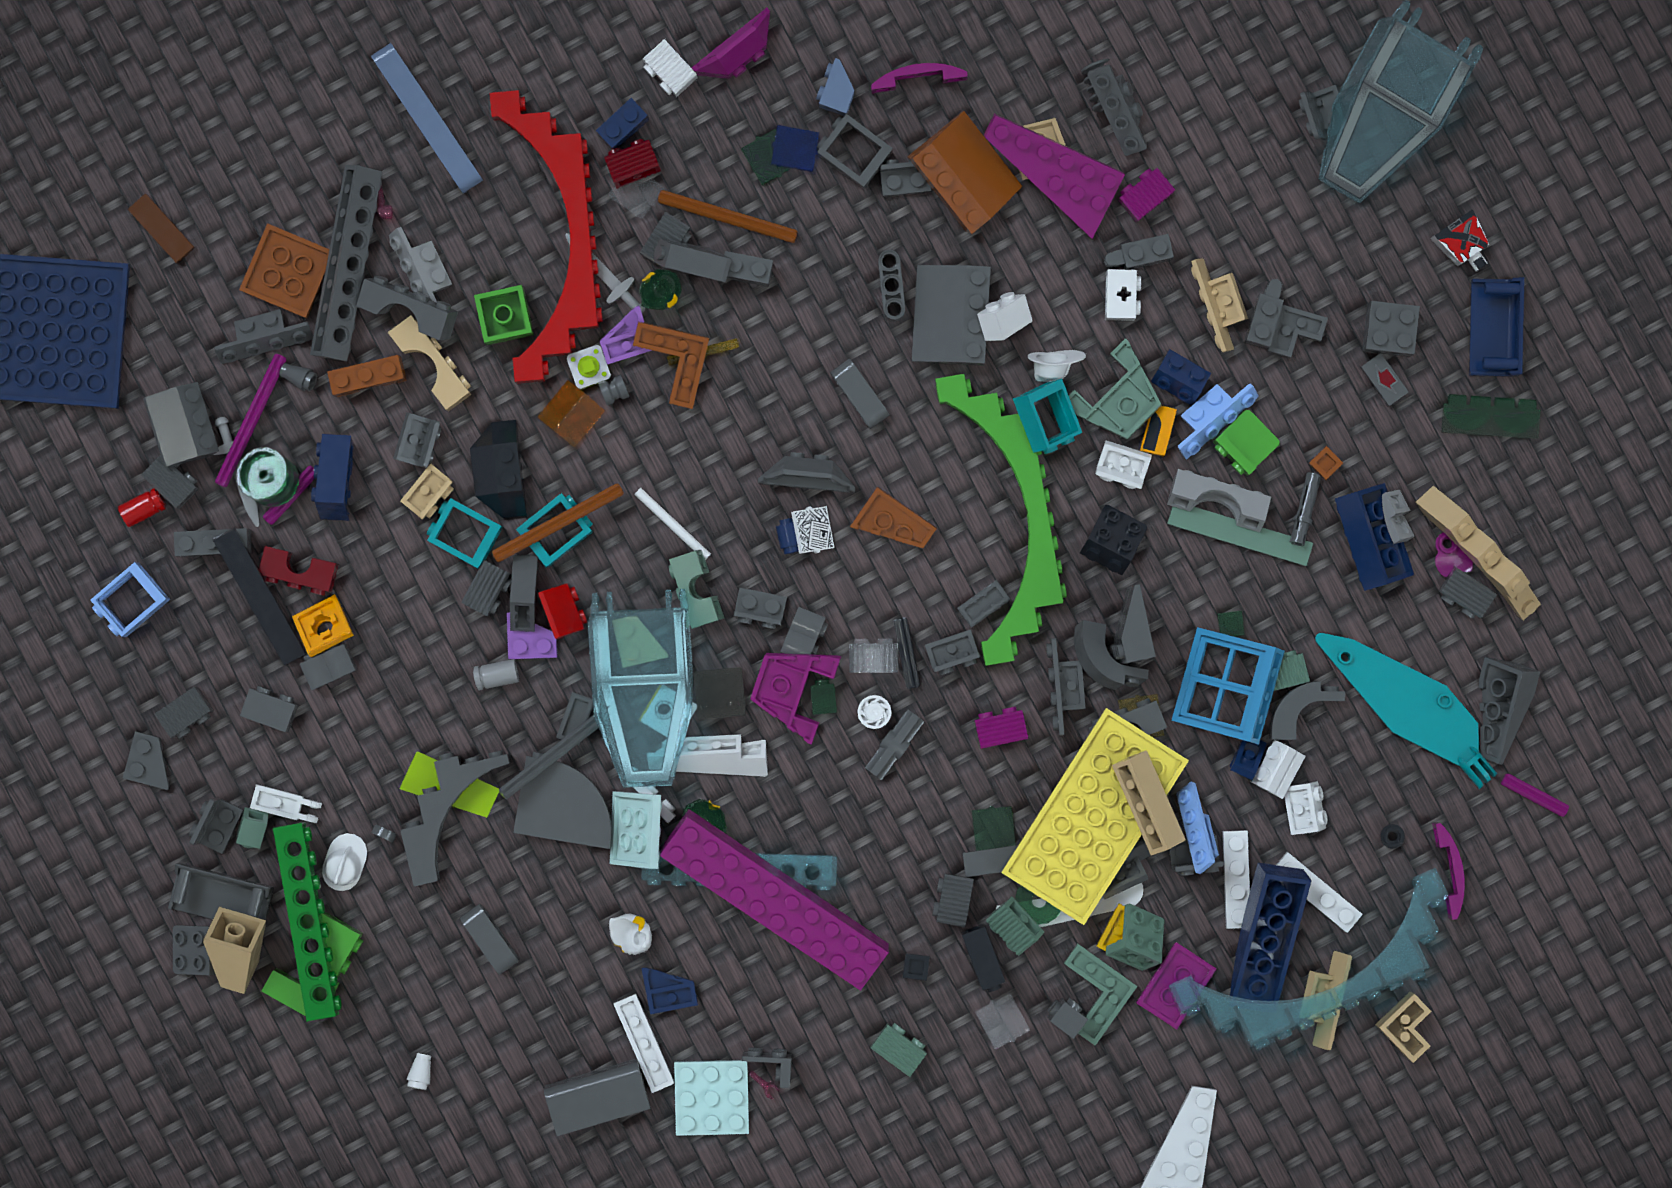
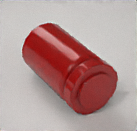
(141, 507)

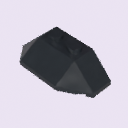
(499, 469)

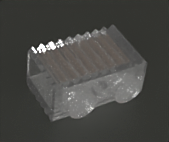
(873, 657)

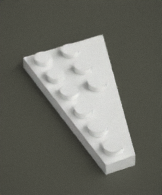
(1185, 1149)

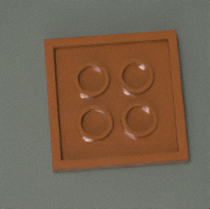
(286, 271)

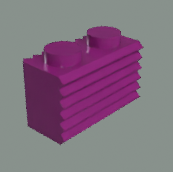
(1146, 194)
(1000, 728)

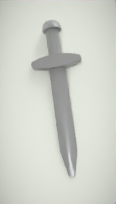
(618, 288)
(249, 504)

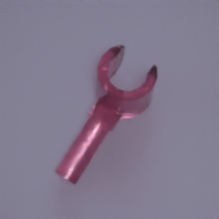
(384, 211)
(765, 1085)

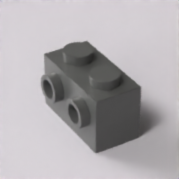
(1067, 1016)

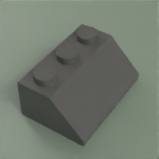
(181, 424)

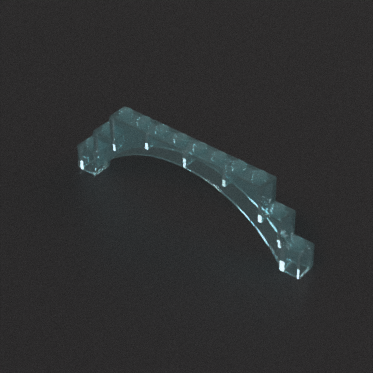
(1272, 1019)

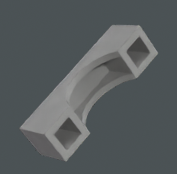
(1247, 506)

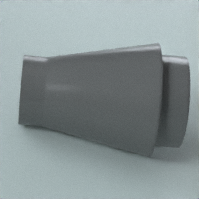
(301, 377)

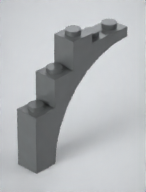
(422, 840)

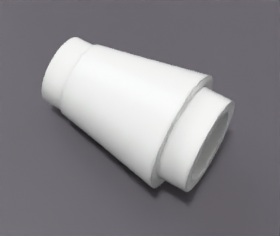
(420, 1072)

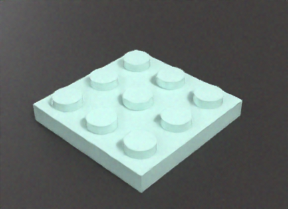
(635, 829)
(711, 1097)

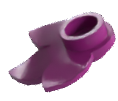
(1448, 558)

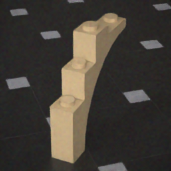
(1481, 550)

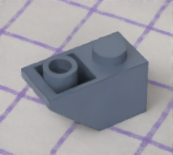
(838, 90)

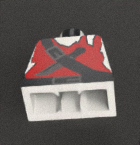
(1463, 241)

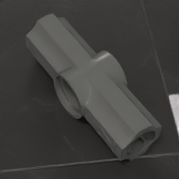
(894, 744)

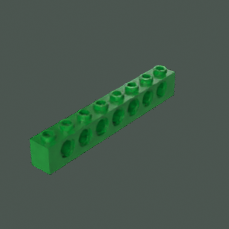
(314, 1007)

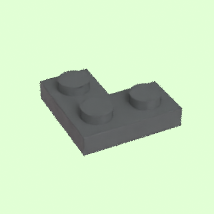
(1295, 323)

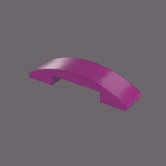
(949, 75)
(1454, 900)

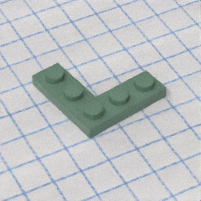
(1114, 996)

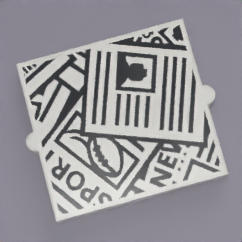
(812, 529)

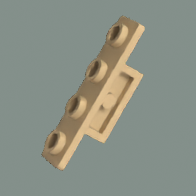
(1222, 302)
(1320, 982)

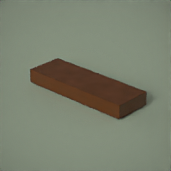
(161, 228)

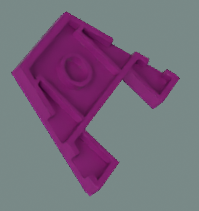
(783, 683)

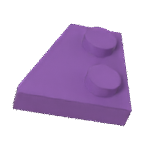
(619, 340)
(531, 644)

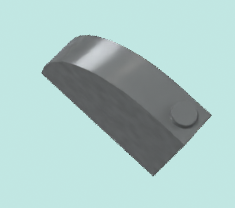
(563, 807)

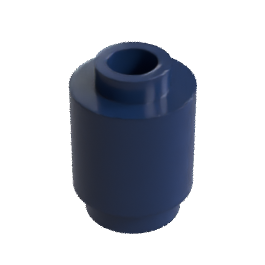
(787, 536)

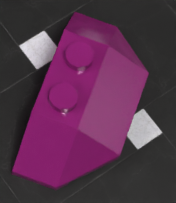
(738, 50)

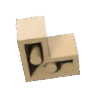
(1400, 1023)

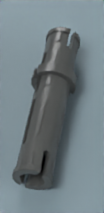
(1302, 519)

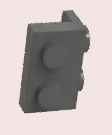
(417, 440)
(952, 651)

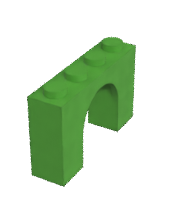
(342, 940)

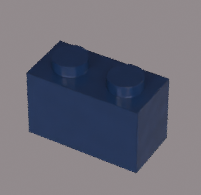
(622, 124)

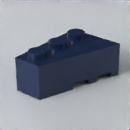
(333, 476)

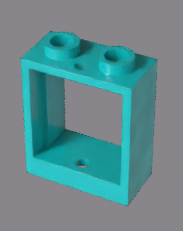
(1063, 412)
(486, 544)
(537, 547)

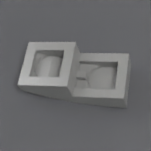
(1394, 510)

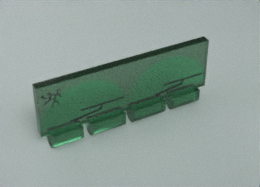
(1483, 419)

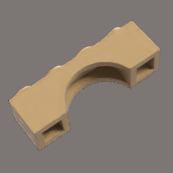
(448, 387)

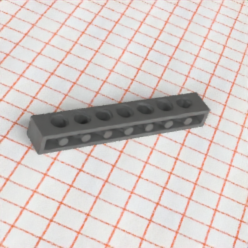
(337, 272)

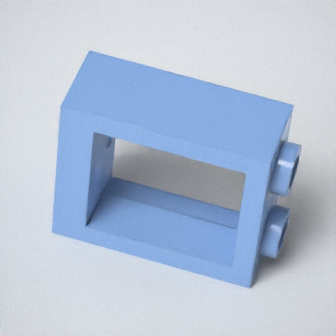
(149, 585)

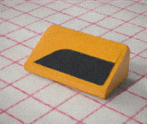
(1158, 431)

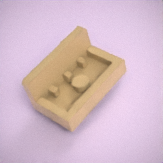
(427, 492)

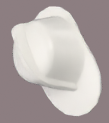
(1054, 365)
(344, 862)

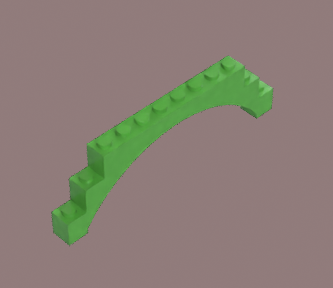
(1041, 579)

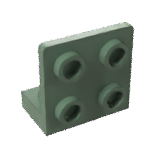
(1141, 939)

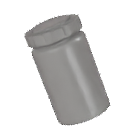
(496, 674)

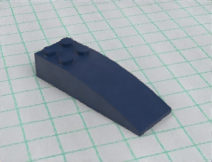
(1269, 931)

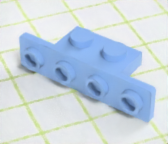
(1212, 414)
(1197, 828)

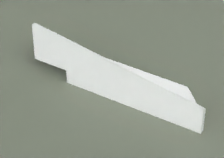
(723, 756)

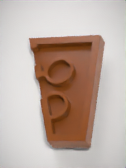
(894, 520)

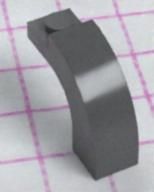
(1097, 662)
(1286, 711)

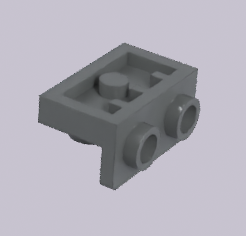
(901, 179)
(760, 607)

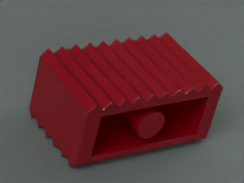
(632, 163)

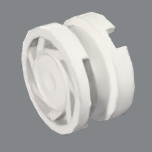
(874, 712)

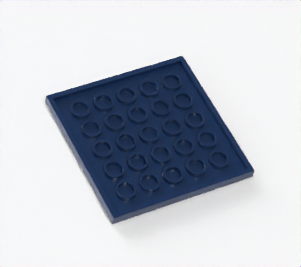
(62, 330)

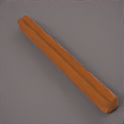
(727, 216)
(557, 522)

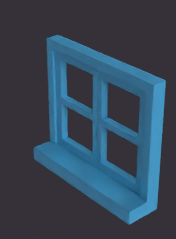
(1258, 694)

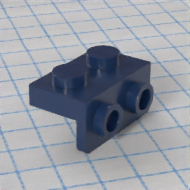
(1181, 377)

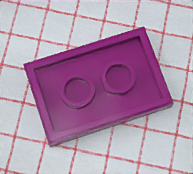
(1175, 966)

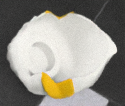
(630, 933)

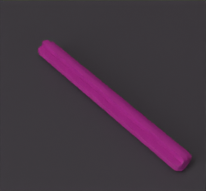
(250, 421)

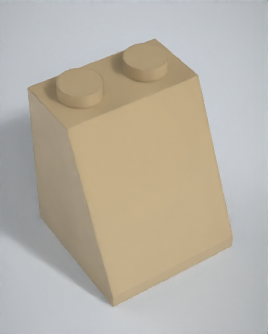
(234, 947)

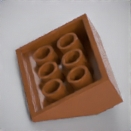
(965, 172)

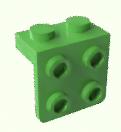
(1246, 443)

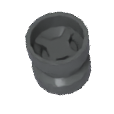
(613, 390)

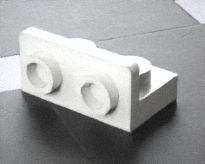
(1305, 808)

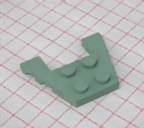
(1126, 403)

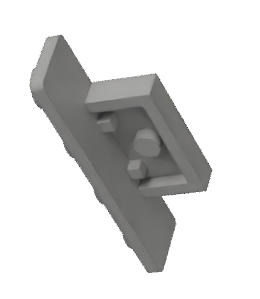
(420, 264)

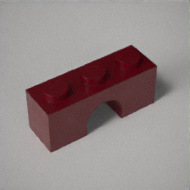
(276, 566)

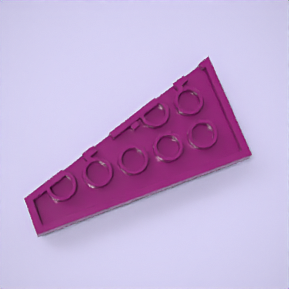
(1067, 177)

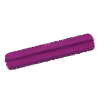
(305, 480)
(1535, 795)

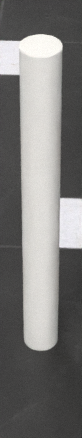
(671, 522)

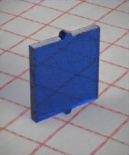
(794, 148)

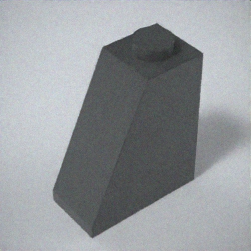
(692, 259)
(523, 593)

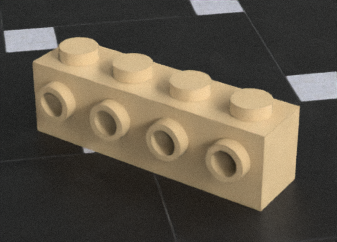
(1148, 802)

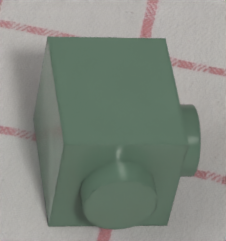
(252, 828)

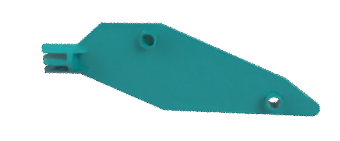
(1411, 705)

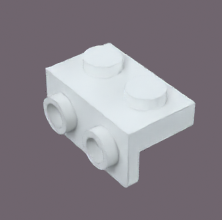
(1123, 465)

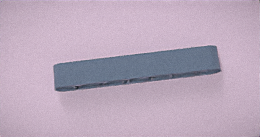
(426, 118)

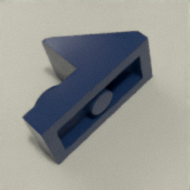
(1247, 758)

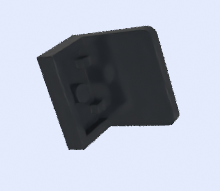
(1114, 539)

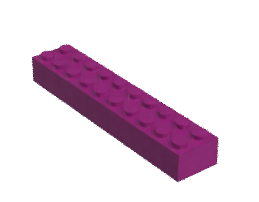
(774, 899)

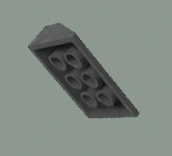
(947, 312)
(1133, 634)

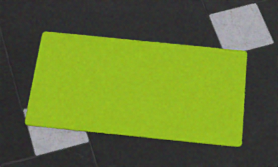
(422, 774)

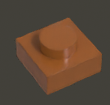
(1325, 463)

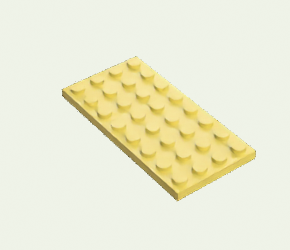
(1087, 822)

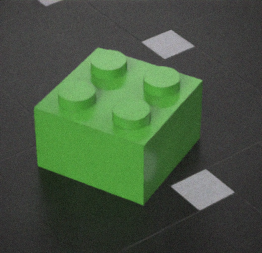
(504, 315)

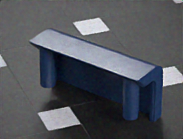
(1496, 327)

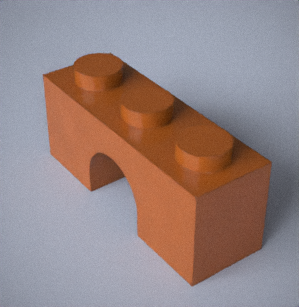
(366, 375)

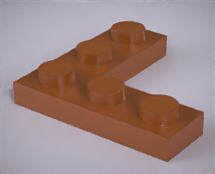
(691, 353)

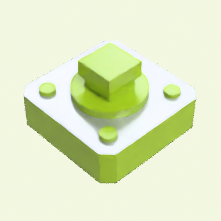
(588, 367)

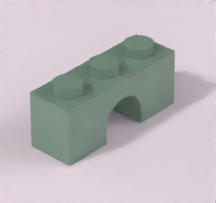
(686, 571)

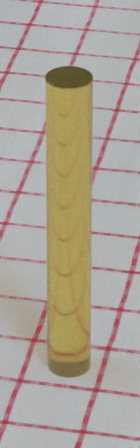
(711, 349)

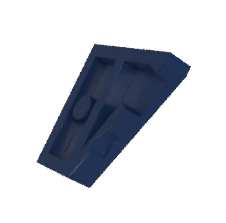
(668, 991)

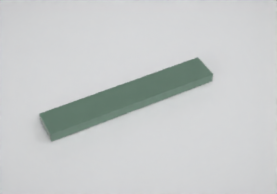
(1226, 530)

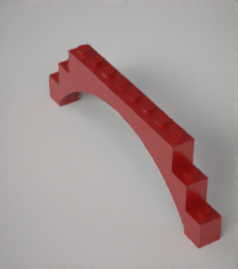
(578, 301)

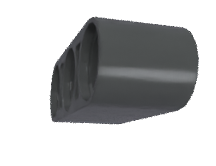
(891, 274)
(859, 393)
(489, 939)

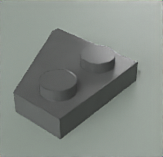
(147, 762)

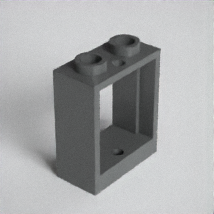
(873, 167)

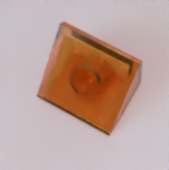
(571, 413)

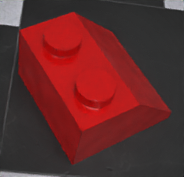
(563, 611)

